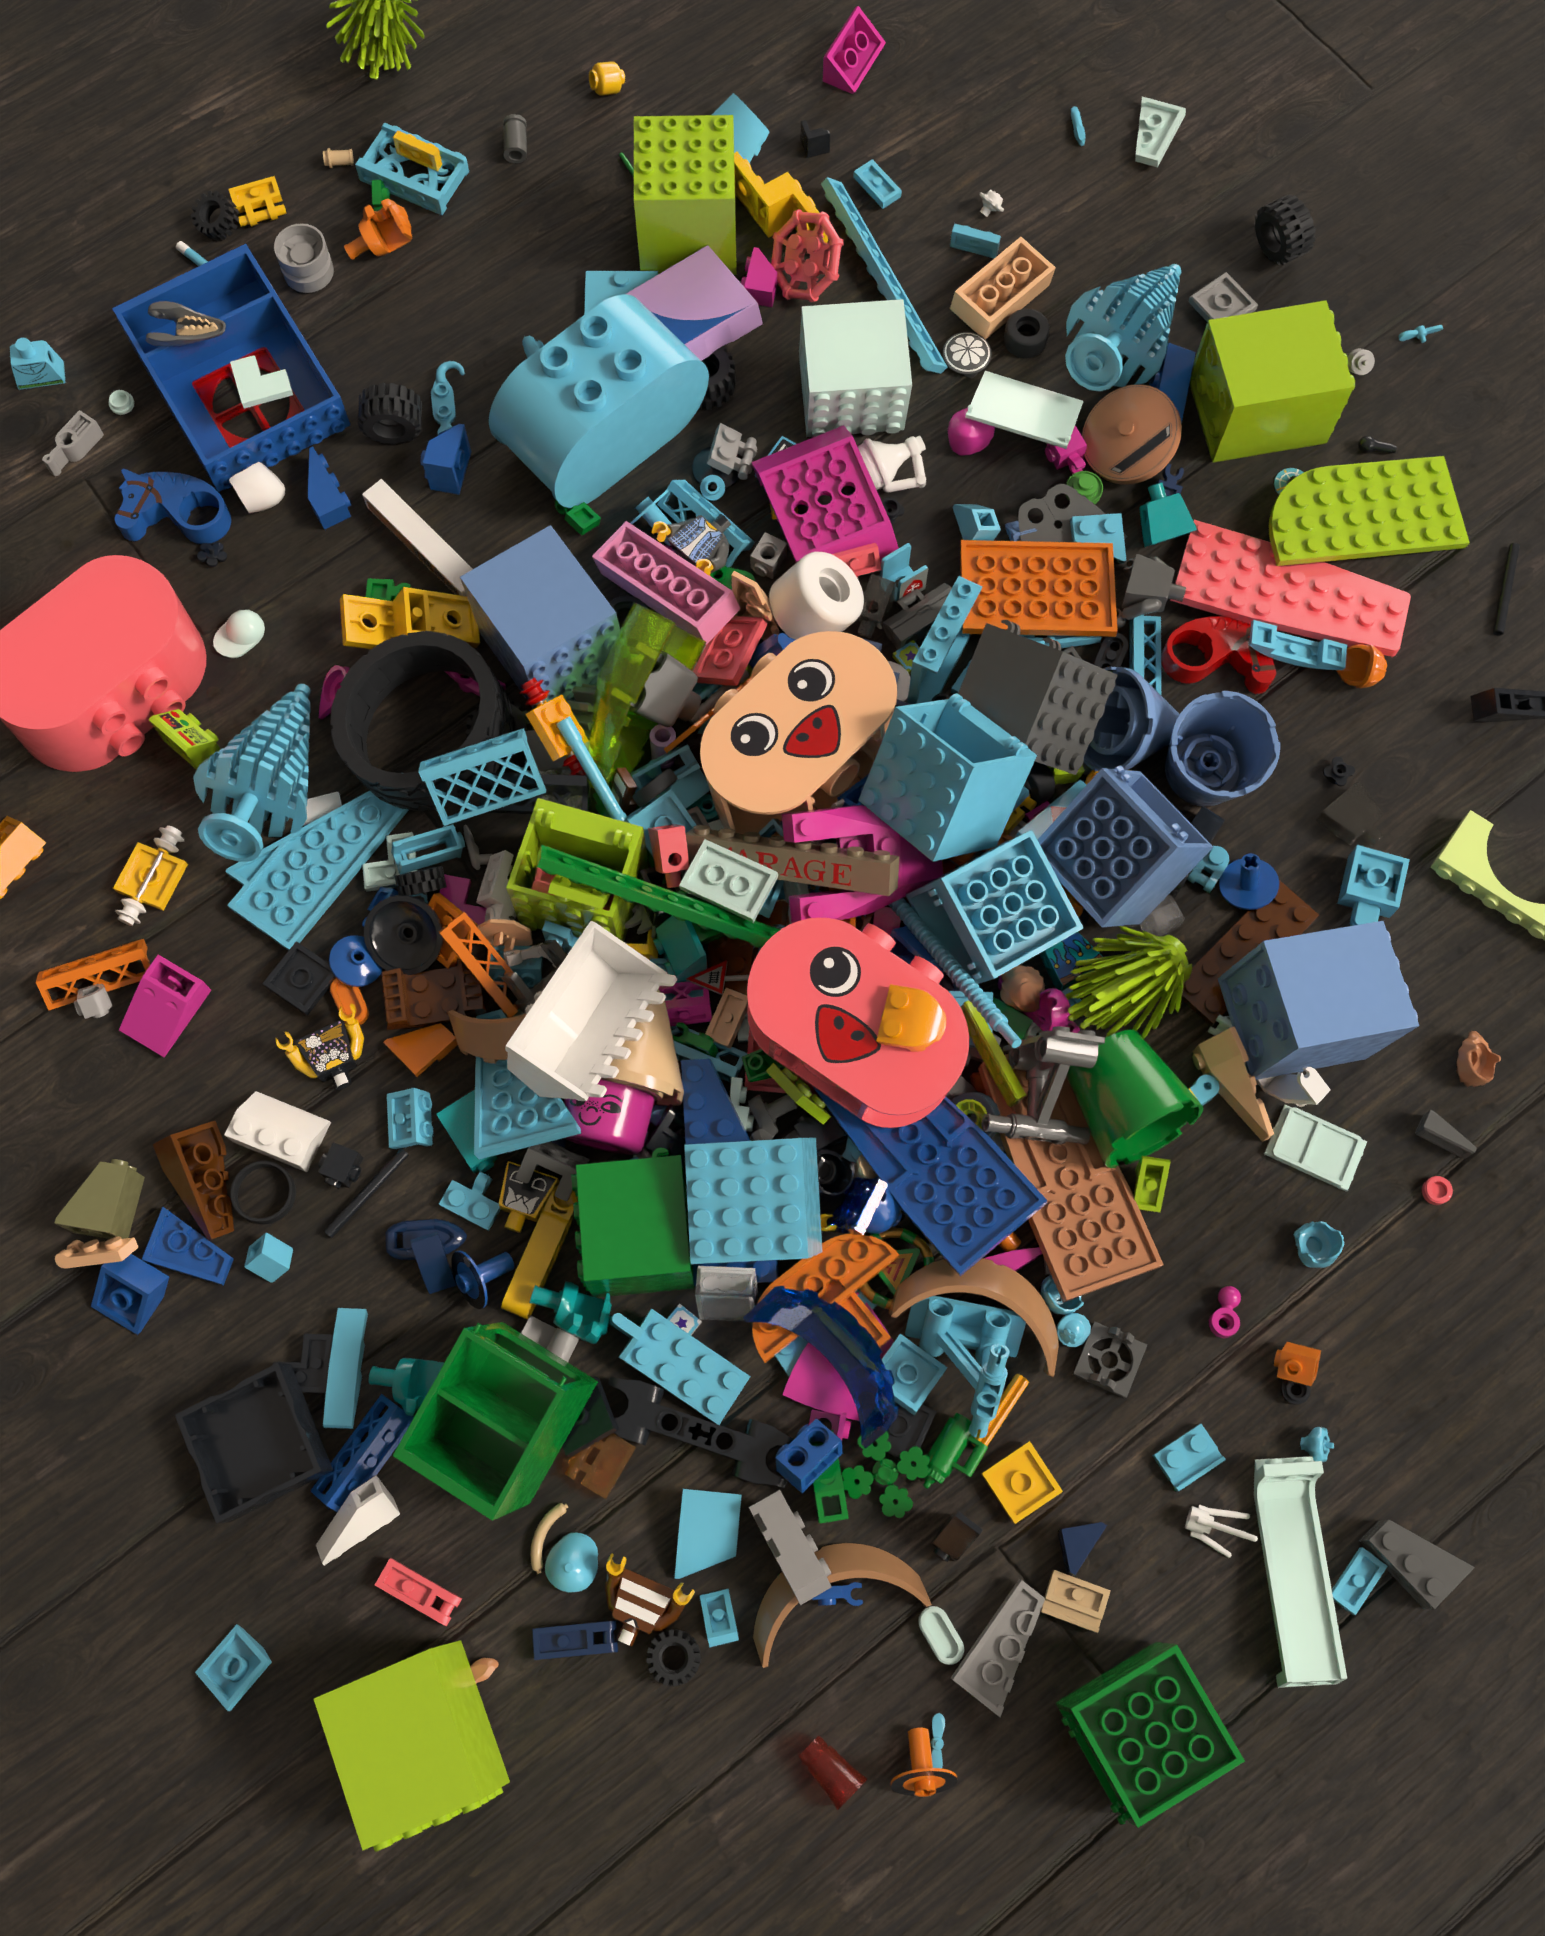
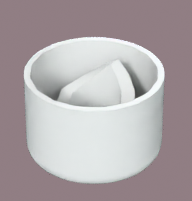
(816, 596)

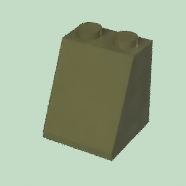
(104, 1202)

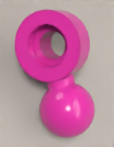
(1229, 1298)

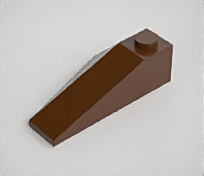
(197, 1172)

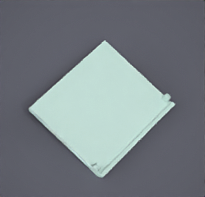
(1024, 409)

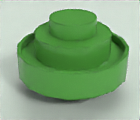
(1087, 485)

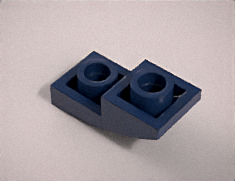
(433, 1262)

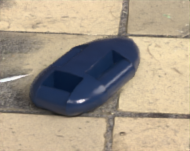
(450, 1234)

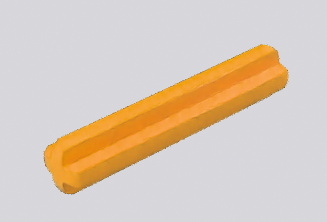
(1007, 1402)

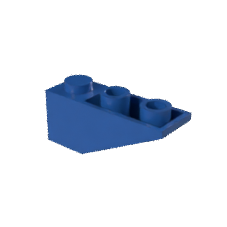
(325, 499)

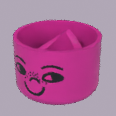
(614, 1121)

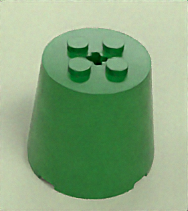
(1131, 1099)

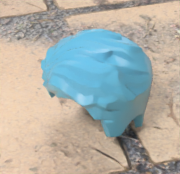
(1318, 1244)

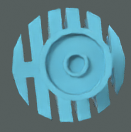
(1122, 321)
(264, 774)

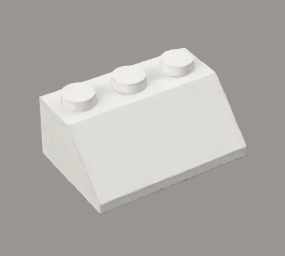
(278, 1130)

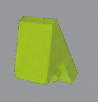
(1151, 1183)

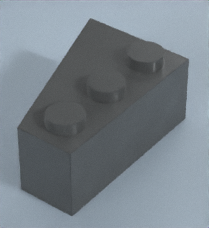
(1415, 1563)

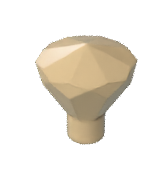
(863, 1169)

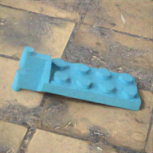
(681, 1364)

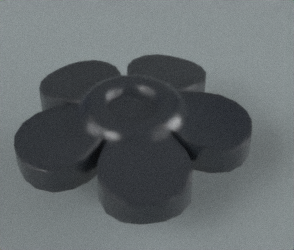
(212, 554)

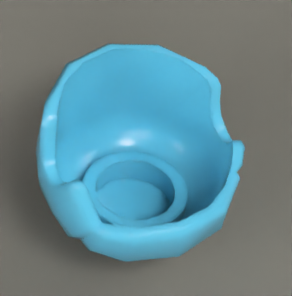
(1053, 1300)

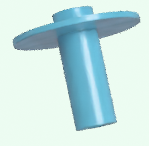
(652, 513)

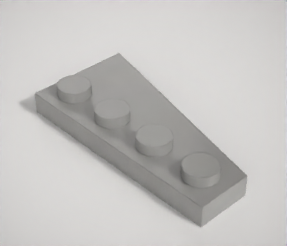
(994, 1657)

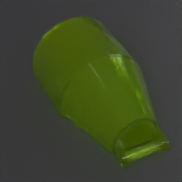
(616, 731)

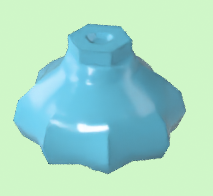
(1317, 1444)

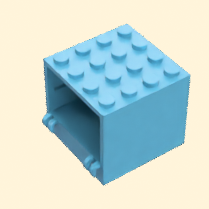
(946, 777)
(997, 908)
(753, 1200)

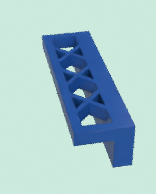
(366, 1457)

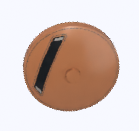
(1132, 434)

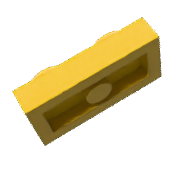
(417, 150)

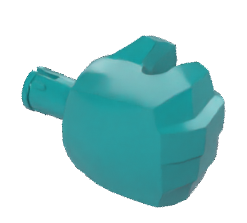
(576, 1312)
(408, 1382)

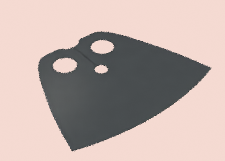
(1046, 531)

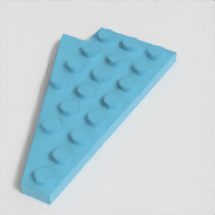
(308, 869)

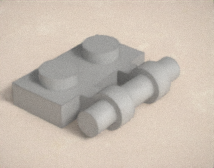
(725, 448)

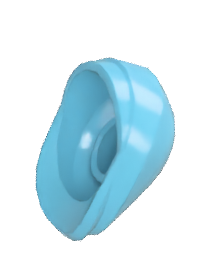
(572, 1563)

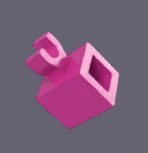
(1071, 456)

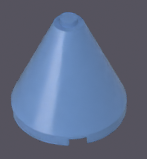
(1133, 724)

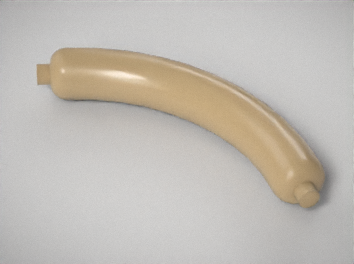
(540, 1534)

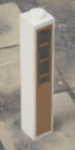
(417, 535)

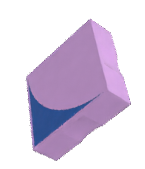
(700, 303)

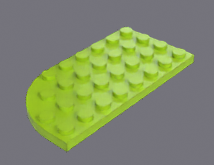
(1367, 512)

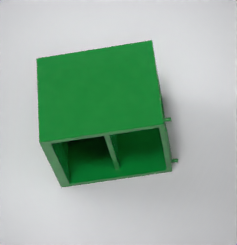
(495, 1419)

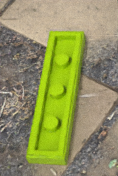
(992, 1055)

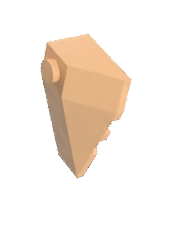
(753, 602)
(1225, 1060)

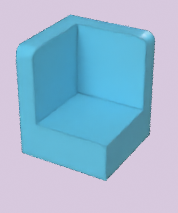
(268, 1257)

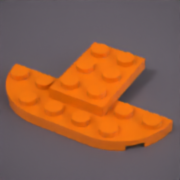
(835, 1274)

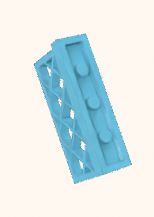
(475, 755)

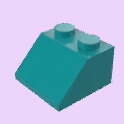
(681, 948)

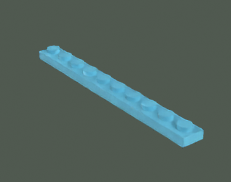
(883, 274)

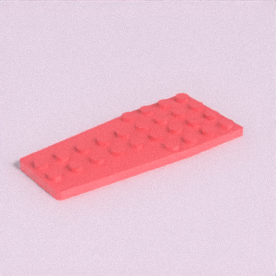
(1316, 600)

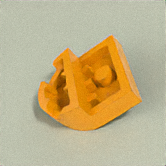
(911, 1019)

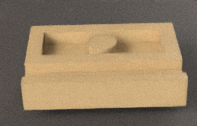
(1075, 1601)

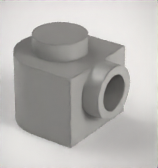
(92, 1001)

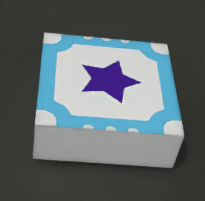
(684, 1319)

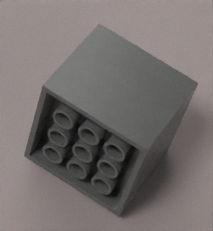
(1038, 694)

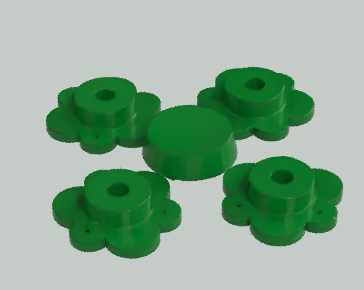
(886, 1473)

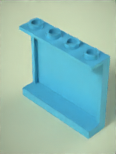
(942, 644)

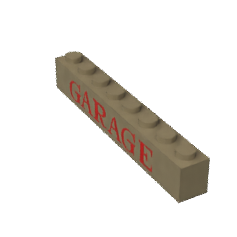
(807, 862)

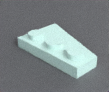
(1156, 130)

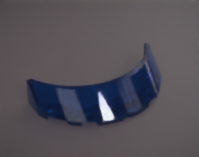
(846, 1347)

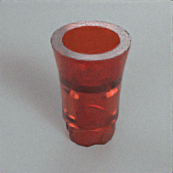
(832, 1771)

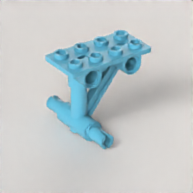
(957, 1325)

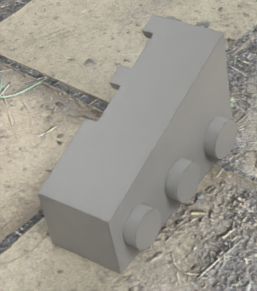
(791, 1547)

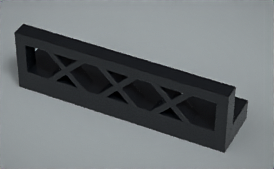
(555, 785)

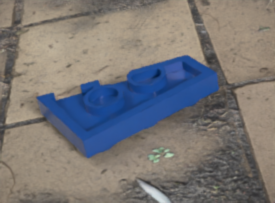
(185, 1250)

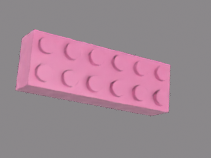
(666, 582)

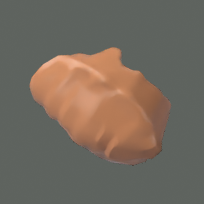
(1022, 988)
(1476, 1061)

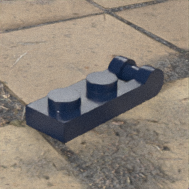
(573, 1640)

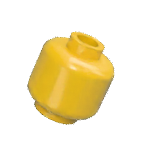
(606, 78)

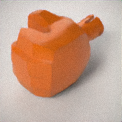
(381, 230)

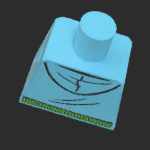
(35, 364)

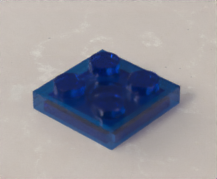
(858, 1205)

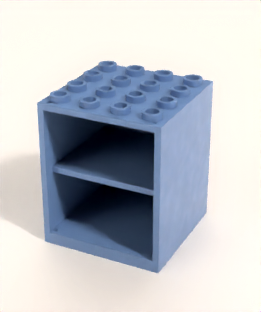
(542, 615)
(1318, 999)

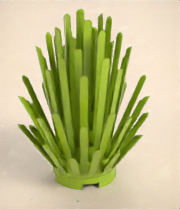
(378, 29)
(1130, 981)

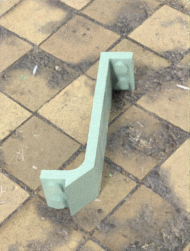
(1297, 1572)

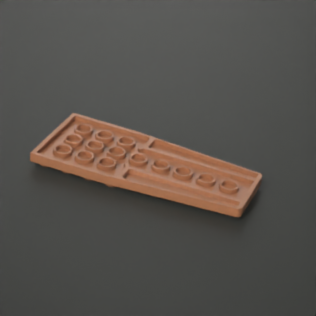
(1090, 1220)

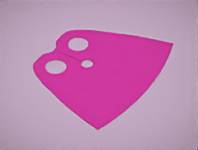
(820, 1385)

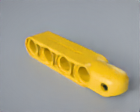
(539, 1254)

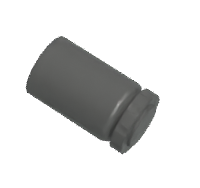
(515, 138)

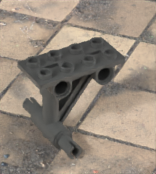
(1046, 1064)

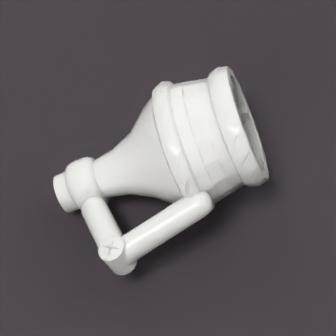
(885, 459)

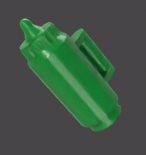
(949, 1449)

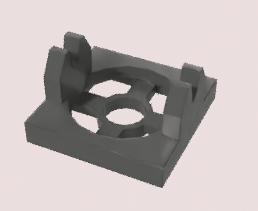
(1135, 1347)

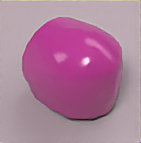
(968, 435)

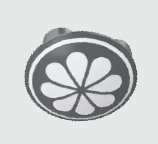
(967, 353)

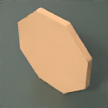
(506, 933)

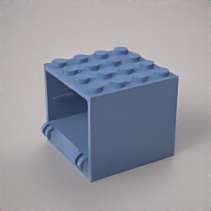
(1121, 847)

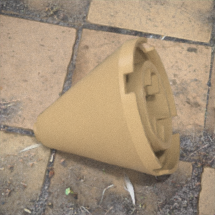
(652, 1060)

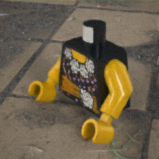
(328, 1051)

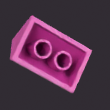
(852, 53)

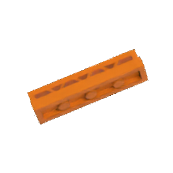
(473, 964)
(92, 965)

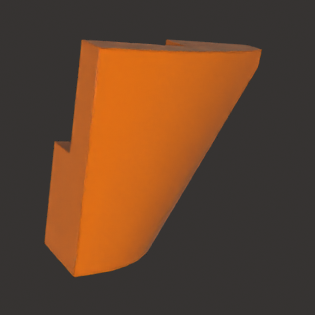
(422, 1047)

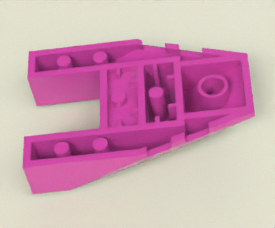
(855, 828)

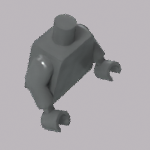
(1147, 588)

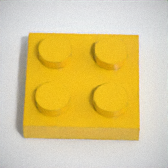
(1021, 1482)

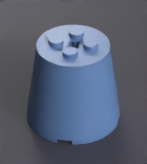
(1230, 735)

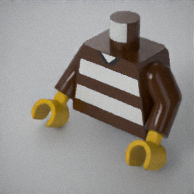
(641, 1601)

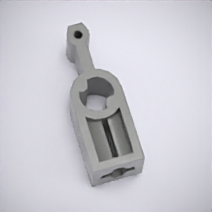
(73, 442)

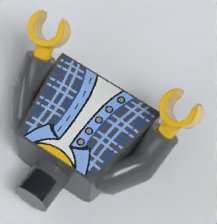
(697, 541)

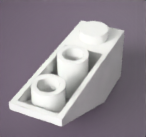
(359, 1516)

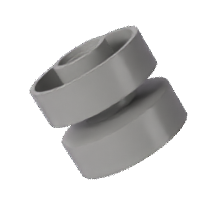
(303, 258)

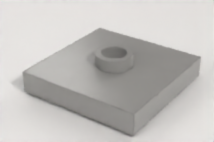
(1222, 299)

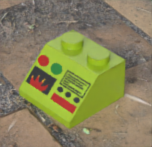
(185, 736)

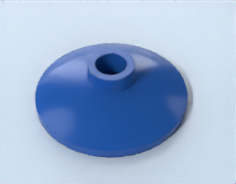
(348, 969)

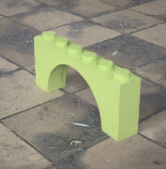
(1467, 865)

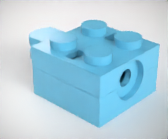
(1372, 884)

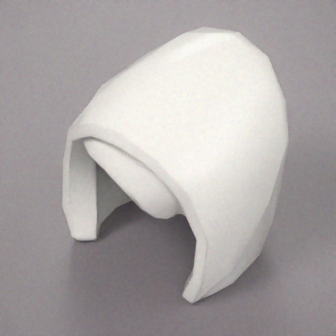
(258, 488)

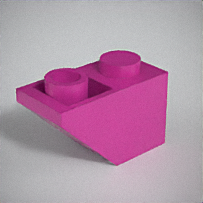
(760, 279)

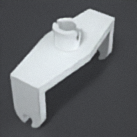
(1296, 1088)

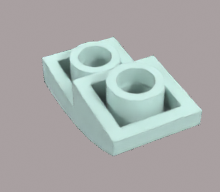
(738, 1095)

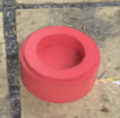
(1437, 1190)

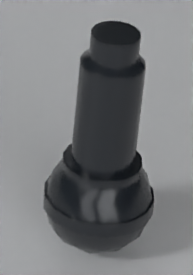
(1369, 444)

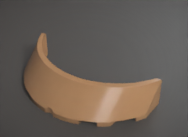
(484, 1036)
(990, 1281)
(844, 1562)

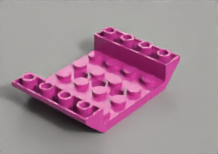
(818, 469)

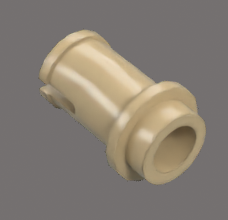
(338, 157)

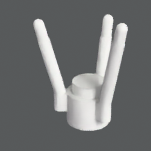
(1200, 1521)

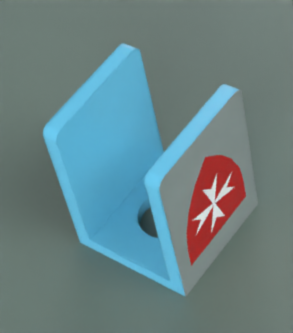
(897, 566)

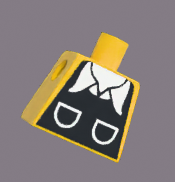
(524, 1199)

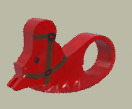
(1223, 642)

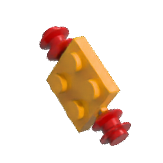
(544, 723)

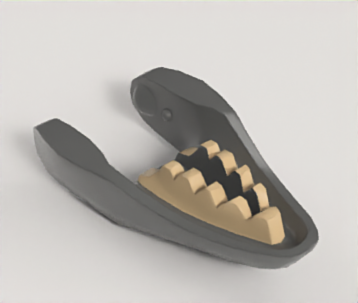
(190, 325)

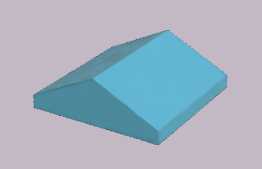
(233, 1667)

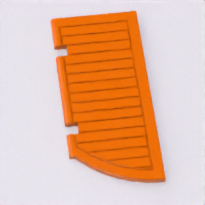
(696, 725)

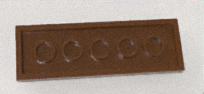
(1279, 919)

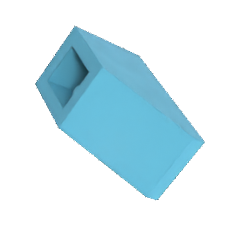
(976, 522)

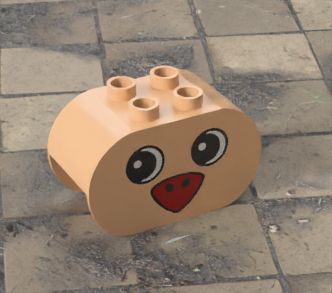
(798, 730)

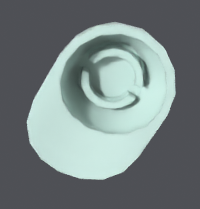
(239, 634)

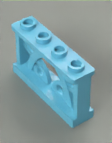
(410, 189)

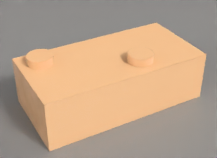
(1002, 288)

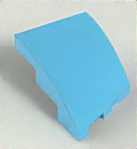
(748, 129)
(706, 1530)

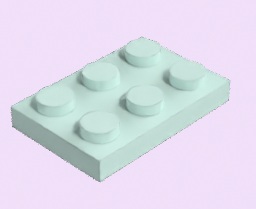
(728, 880)

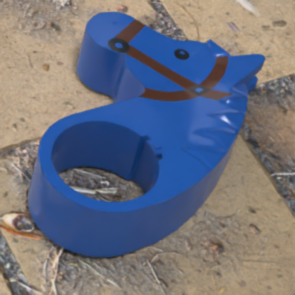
(170, 495)

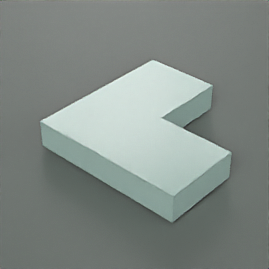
(256, 388)
(383, 872)

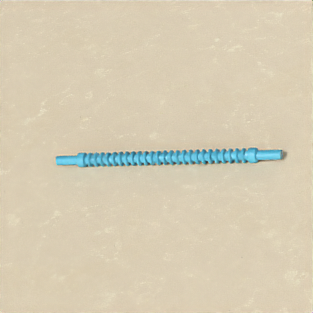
(954, 970)

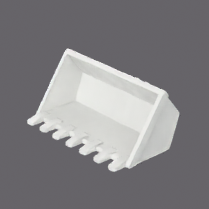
(585, 1017)

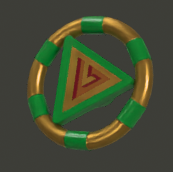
(899, 1268)

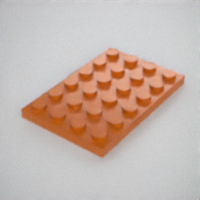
(1041, 587)

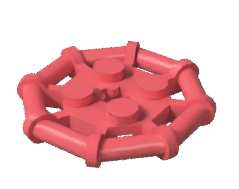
(796, 248)

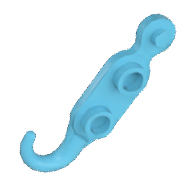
(443, 396)

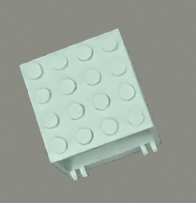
(855, 367)

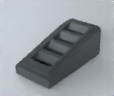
(1441, 1133)

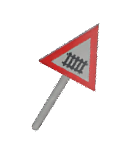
(715, 978)

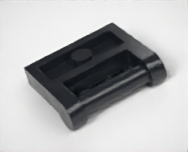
(665, 1138)

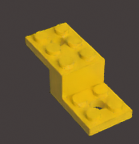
(771, 202)
(409, 612)

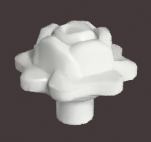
(991, 202)

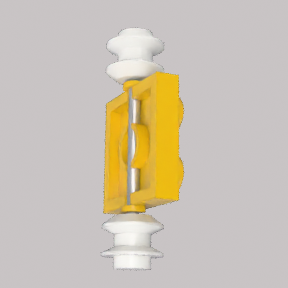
(150, 876)

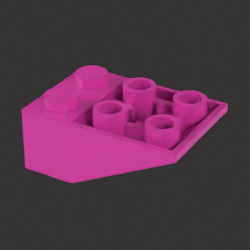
(163, 1005)

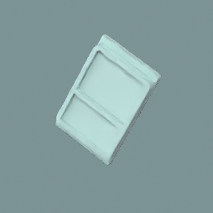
(1315, 1147)

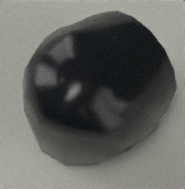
(834, 1173)

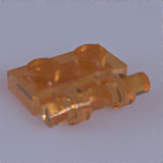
(606, 1467)

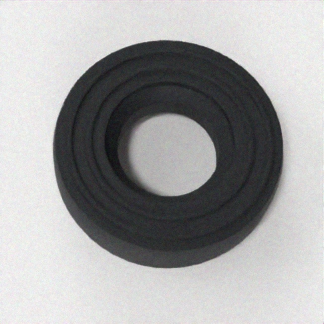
(655, 787)

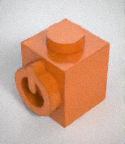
(1297, 1363)

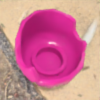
(1053, 1009)

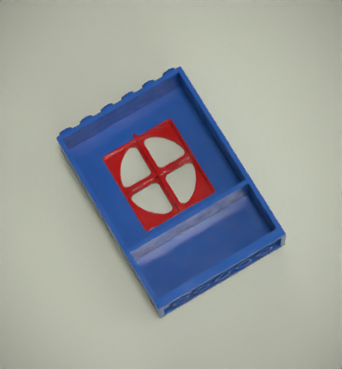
(256, 325)

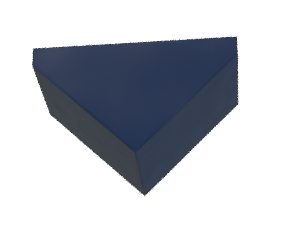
(1077, 1544)

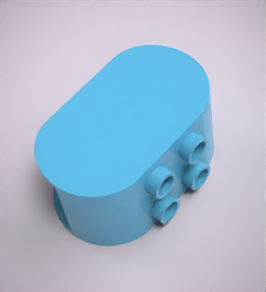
(598, 399)

